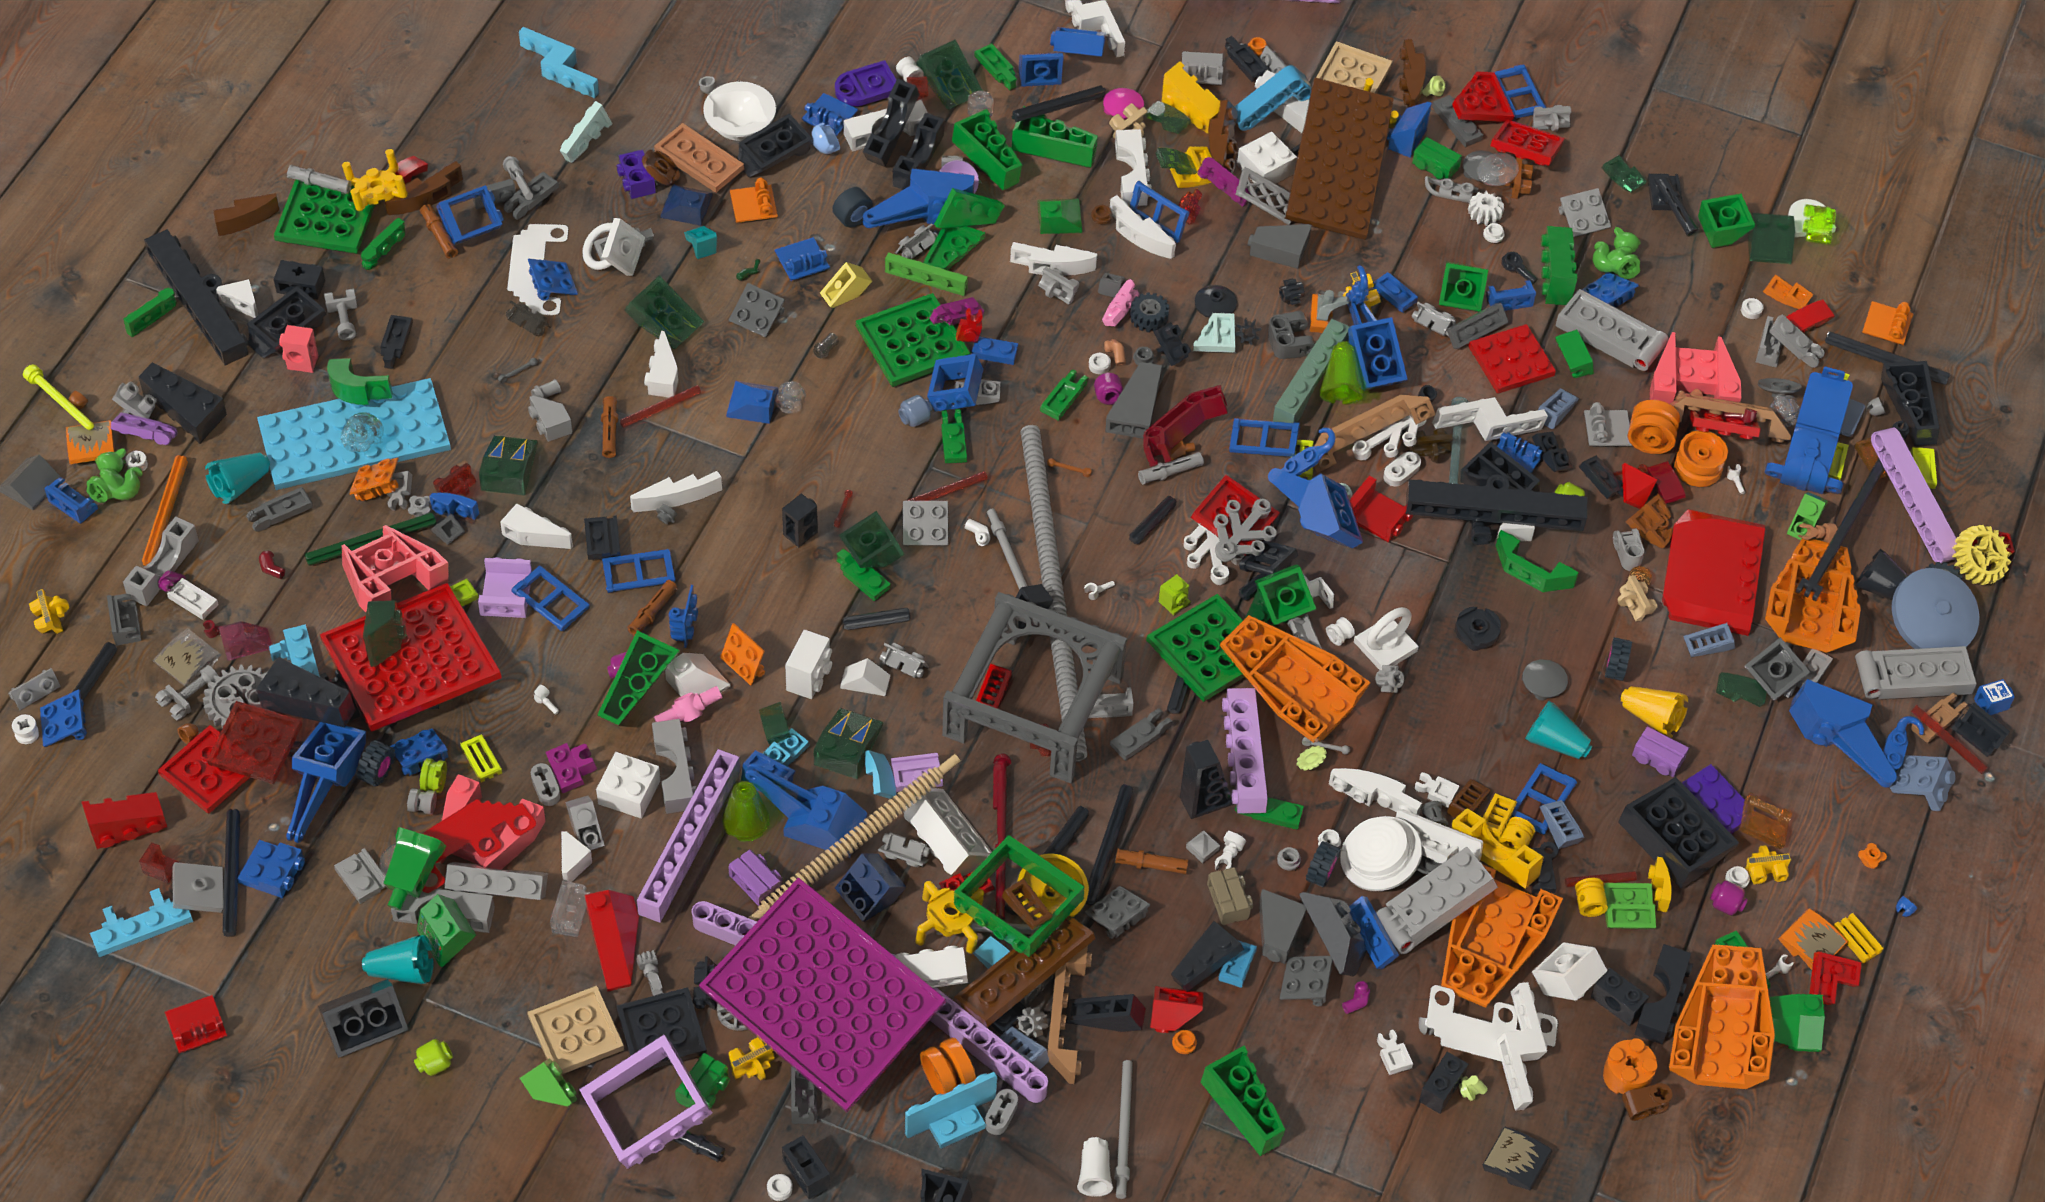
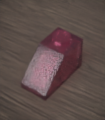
(244, 639)

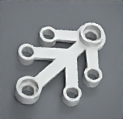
(1362, 449)
(1209, 544)

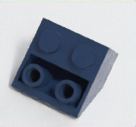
(870, 886)

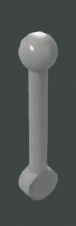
(1344, 749)

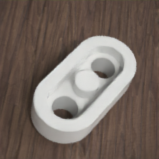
(1405, 465)

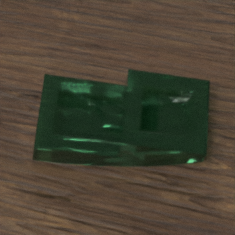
(1170, 117)
(1175, 159)
(1625, 177)
(1737, 686)
(774, 723)

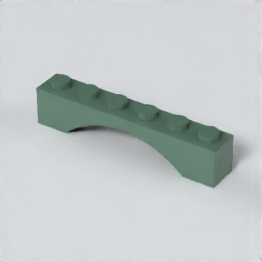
(1297, 394)

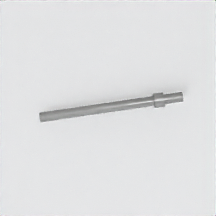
(999, 530)
(1122, 1172)

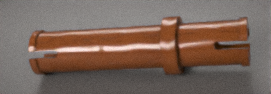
(435, 225)
(609, 447)
(647, 614)
(1151, 861)

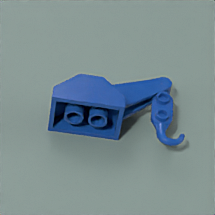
(1374, 341)
(1321, 501)
(1840, 719)

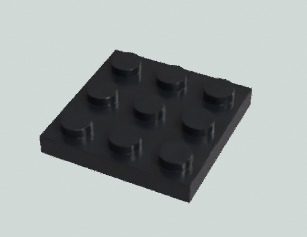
(661, 1015)

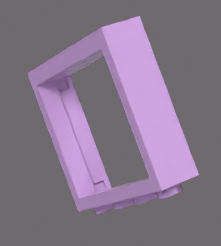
(627, 1071)

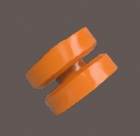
(1653, 426)
(1701, 458)
(947, 1066)

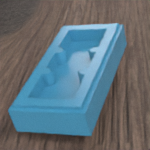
(1236, 969)

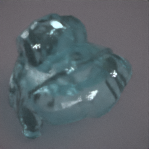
(366, 431)

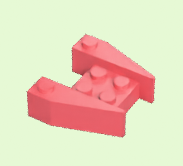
(1695, 369)
(389, 560)
(465, 791)

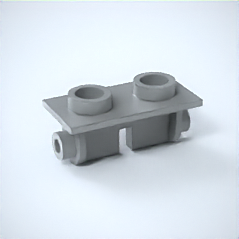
(1272, 60)
(910, 246)
(1428, 313)
(1304, 630)
(912, 663)
(34, 689)
(912, 854)

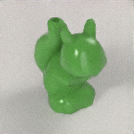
(1621, 259)
(110, 483)

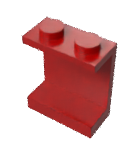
(1377, 512)

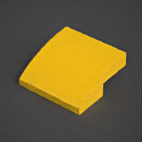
(1197, 155)

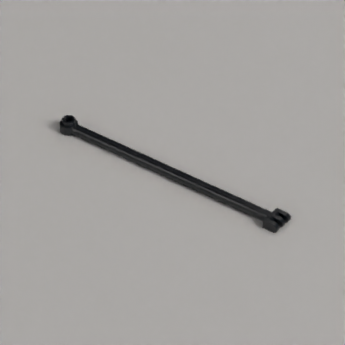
(1812, 584)

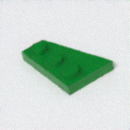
(968, 209)
(952, 246)

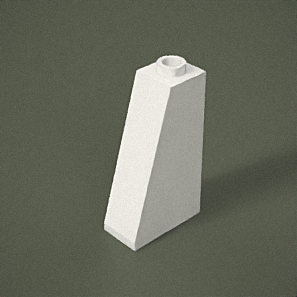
(1292, 110)

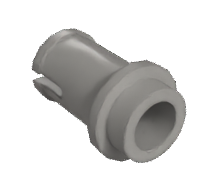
(546, 390)

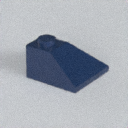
(686, 205)

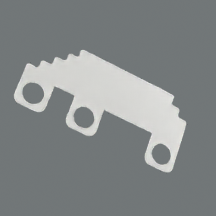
(531, 245)
(1474, 1034)

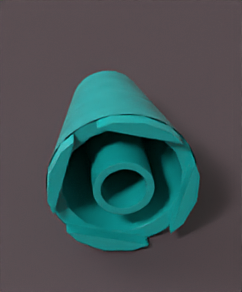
(234, 475)
(1559, 733)
(401, 961)

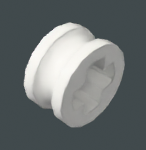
(136, 456)

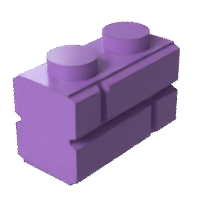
(1660, 752)
(754, 876)

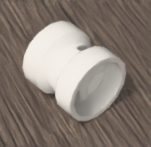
(908, 68)

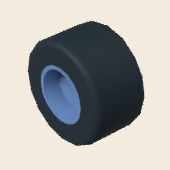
(851, 206)

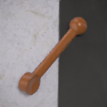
(1086, 471)

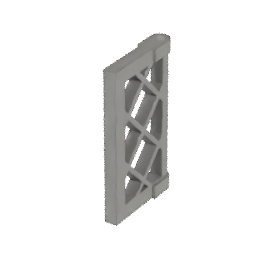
(1262, 182)

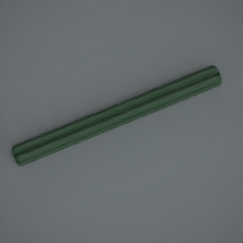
(335, 550)

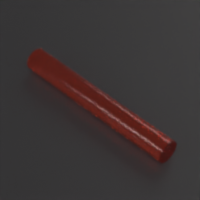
(1606, 878)

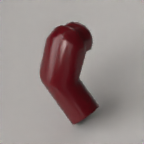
(268, 567)

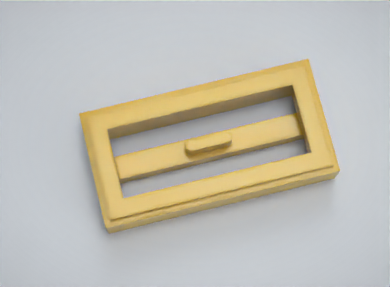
(1861, 936)

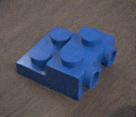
(272, 868)

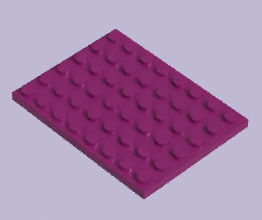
(822, 994)

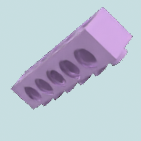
(1246, 750)

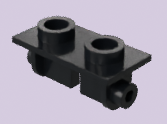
(701, 971)

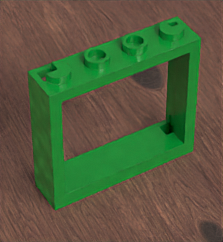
(1038, 867)

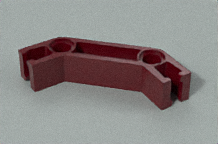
(1181, 421)

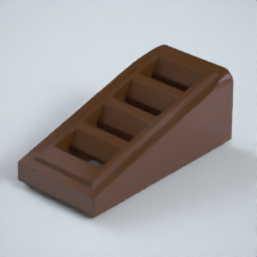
(1455, 809)
(1023, 887)

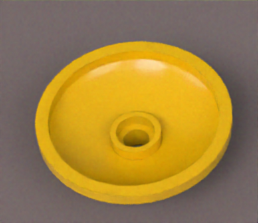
(1040, 888)

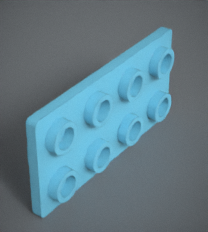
(954, 1113)

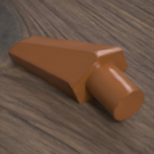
(1181, 449)

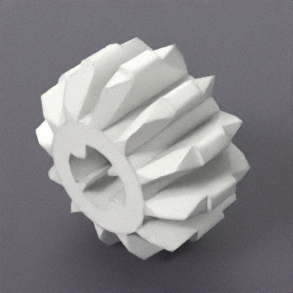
(1486, 208)

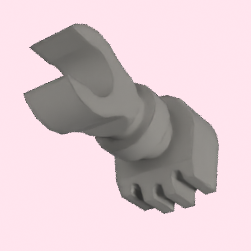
(648, 964)

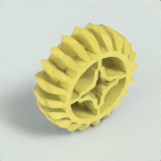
(1988, 550)

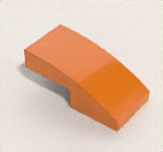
(1793, 296)

